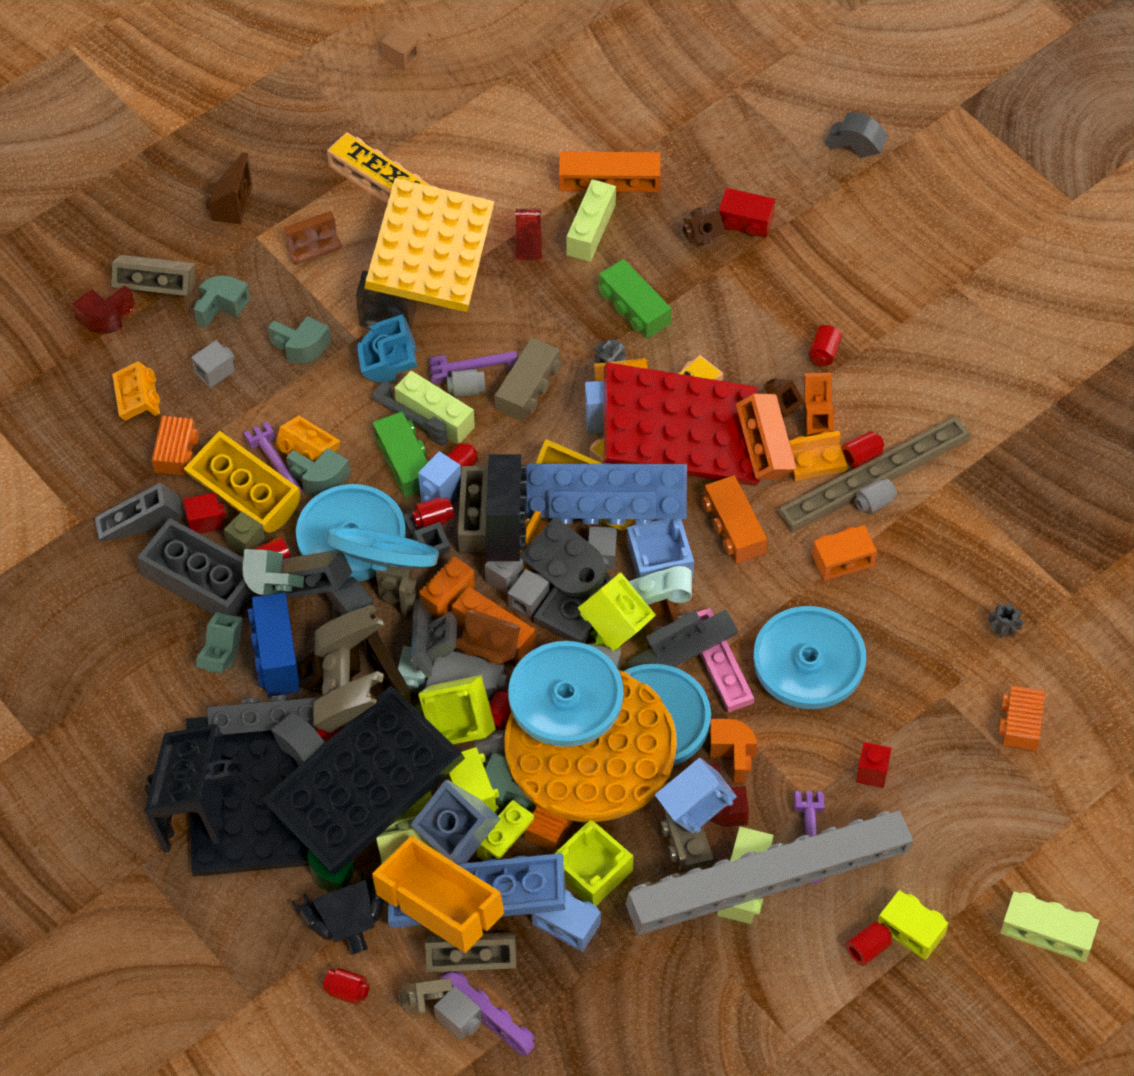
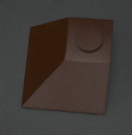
(231, 192)

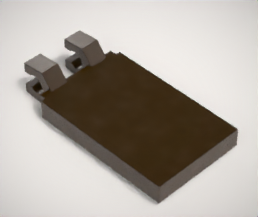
(382, 662)

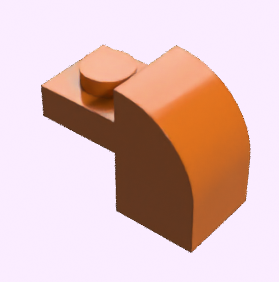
(818, 403)
(733, 740)

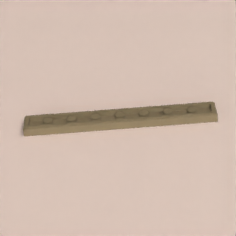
(887, 465)

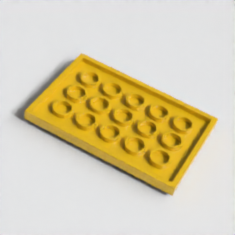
(430, 245)

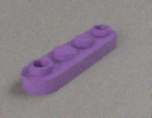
(495, 1019)

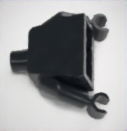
(343, 913)

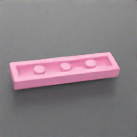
(726, 673)

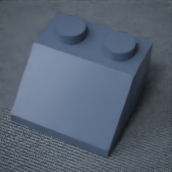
(455, 822)

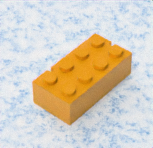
(438, 893)

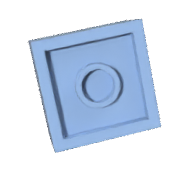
(659, 547)
(696, 795)

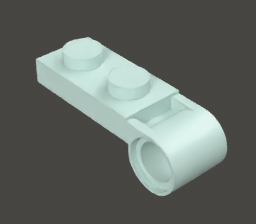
(668, 584)

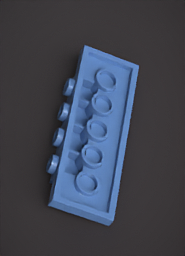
(607, 492)
(525, 884)

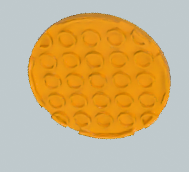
(602, 776)

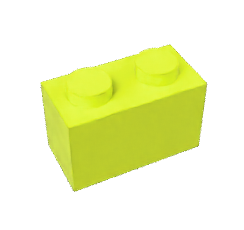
(914, 924)

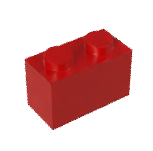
(747, 212)

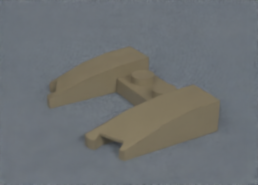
(342, 698)

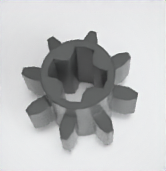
(609, 351)
(1005, 620)

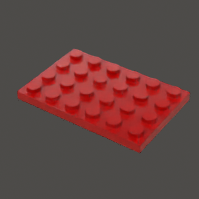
(675, 421)

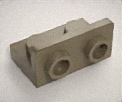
(397, 586)
(686, 848)
(414, 994)

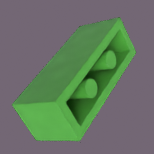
(634, 299)
(401, 451)

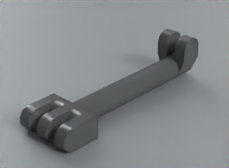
(435, 427)

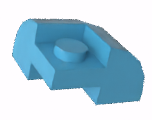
(387, 350)

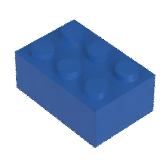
(273, 645)

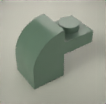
(221, 294)
(301, 344)
(318, 476)
(264, 574)
(222, 643)
(501, 779)

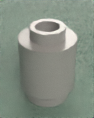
(466, 382)
(875, 496)

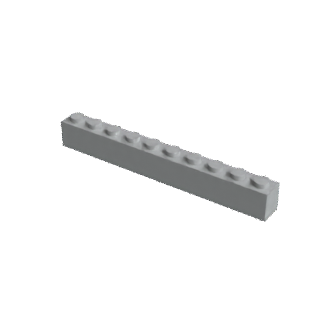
(768, 872)

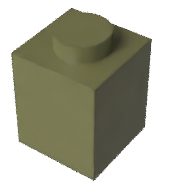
(244, 534)

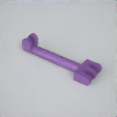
(441, 368)
(263, 440)
(809, 809)

